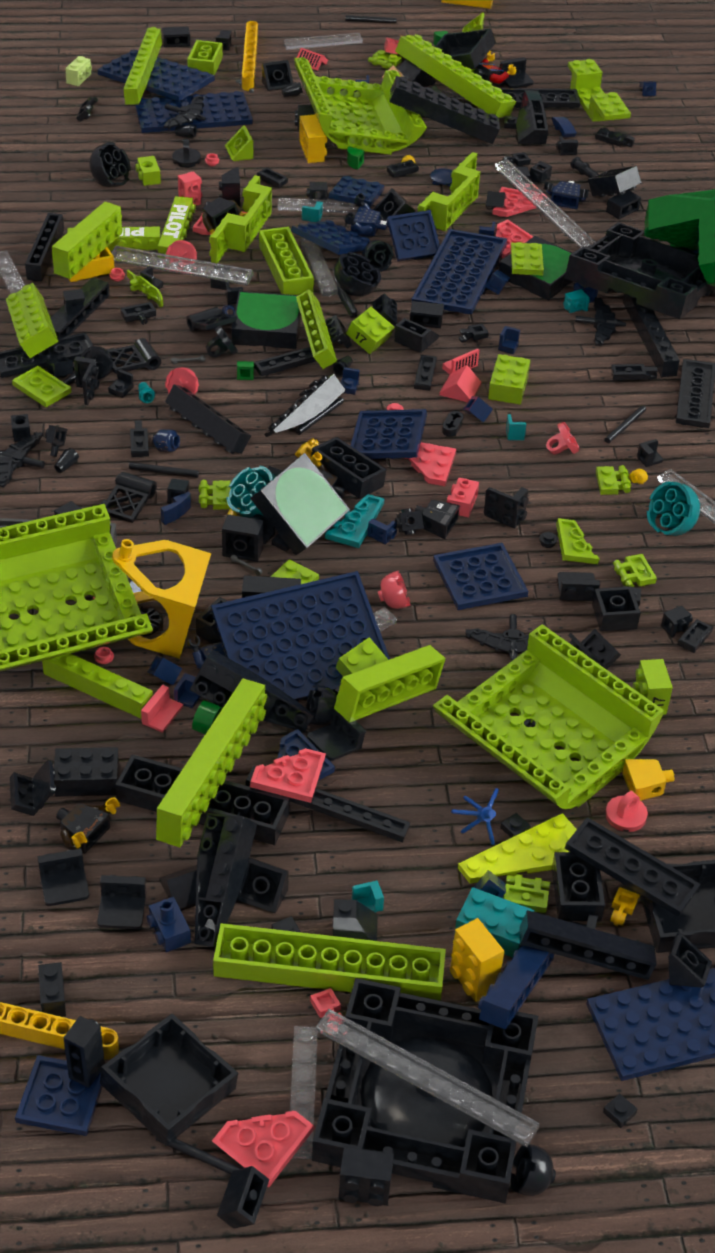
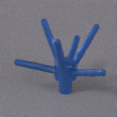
(484, 814)

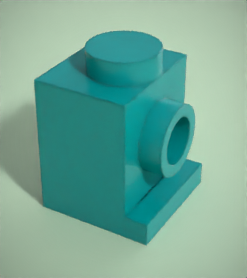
(576, 301)

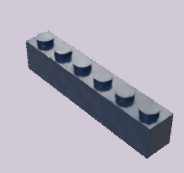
(513, 985)

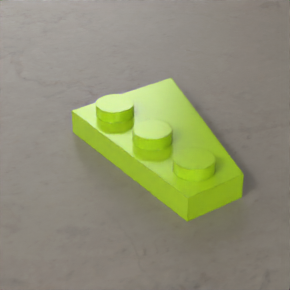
(573, 544)

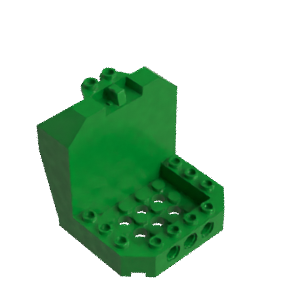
(685, 222)

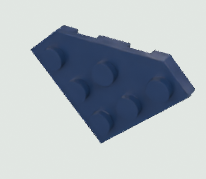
(296, 741)

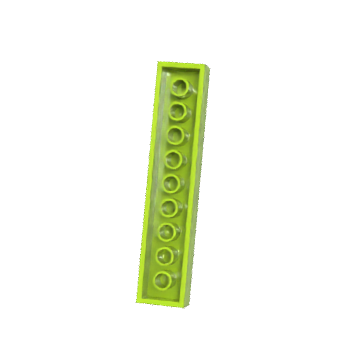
(455, 76)
(210, 763)
(326, 961)

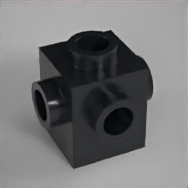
(415, 521)

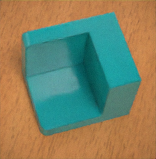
(312, 214)
(515, 430)
(369, 895)

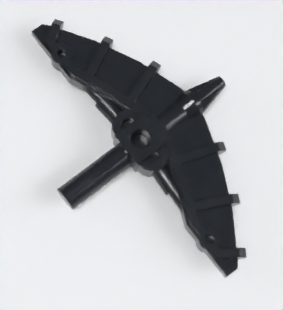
(186, 113)
(603, 322)
(16, 457)
(510, 641)

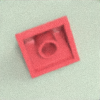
(461, 385)

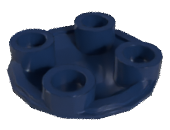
(441, 176)

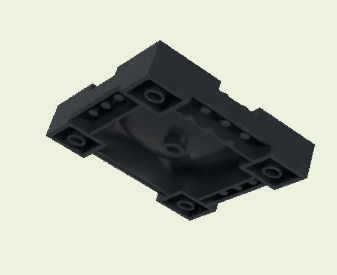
(642, 268)
(428, 1137)

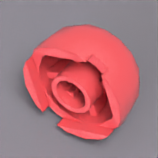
(394, 591)

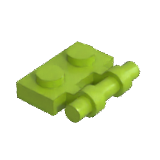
(385, 59)
(608, 478)
(220, 491)
(639, 568)
(529, 897)

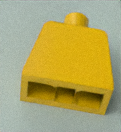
(646, 777)

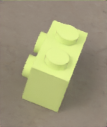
(78, 71)

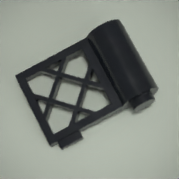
(209, 319)
(142, 353)
(133, 487)

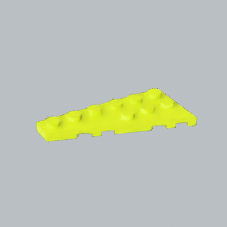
(525, 852)

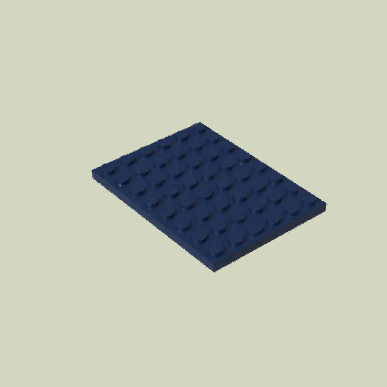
(298, 632)

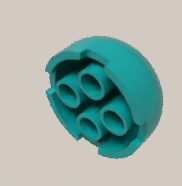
(244, 487)
(678, 508)

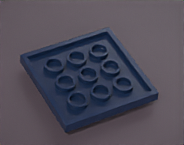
(331, 236)
(389, 433)
(480, 576)

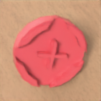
(182, 249)
(182, 377)
(565, 440)
(626, 812)

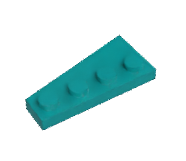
(354, 526)

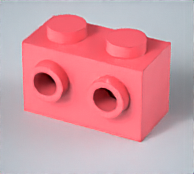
(190, 186)
(464, 494)

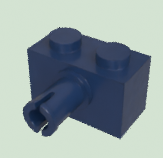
(169, 924)

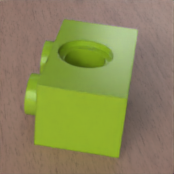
(148, 170)

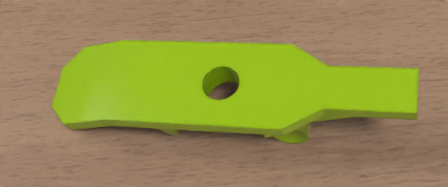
(146, 287)

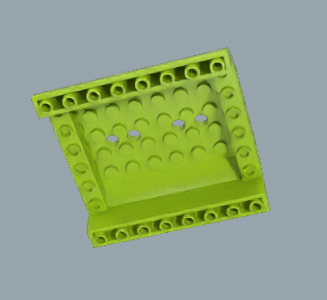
(360, 117)
(58, 562)
(573, 707)

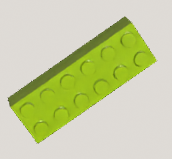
(87, 240)
(286, 261)
(31, 320)
(389, 683)

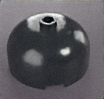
(109, 163)
(356, 275)

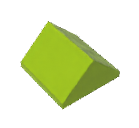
(476, 24)
(240, 145)

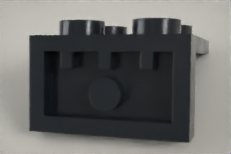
(338, 331)

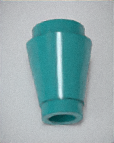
(145, 392)

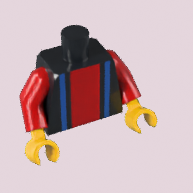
(492, 72)

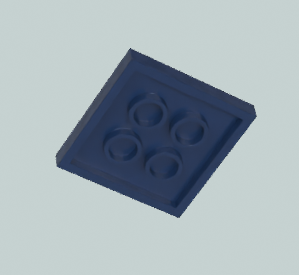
(349, 188)
(413, 235)
(56, 1100)

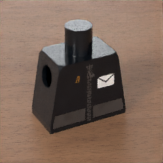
(439, 517)

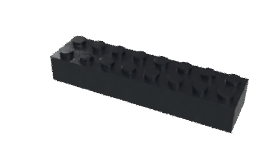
(444, 109)
(148, 781)

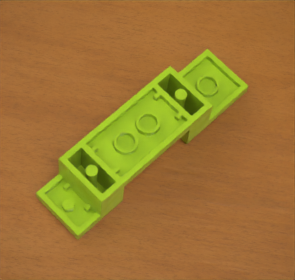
(597, 104)
(463, 190)
(239, 231)

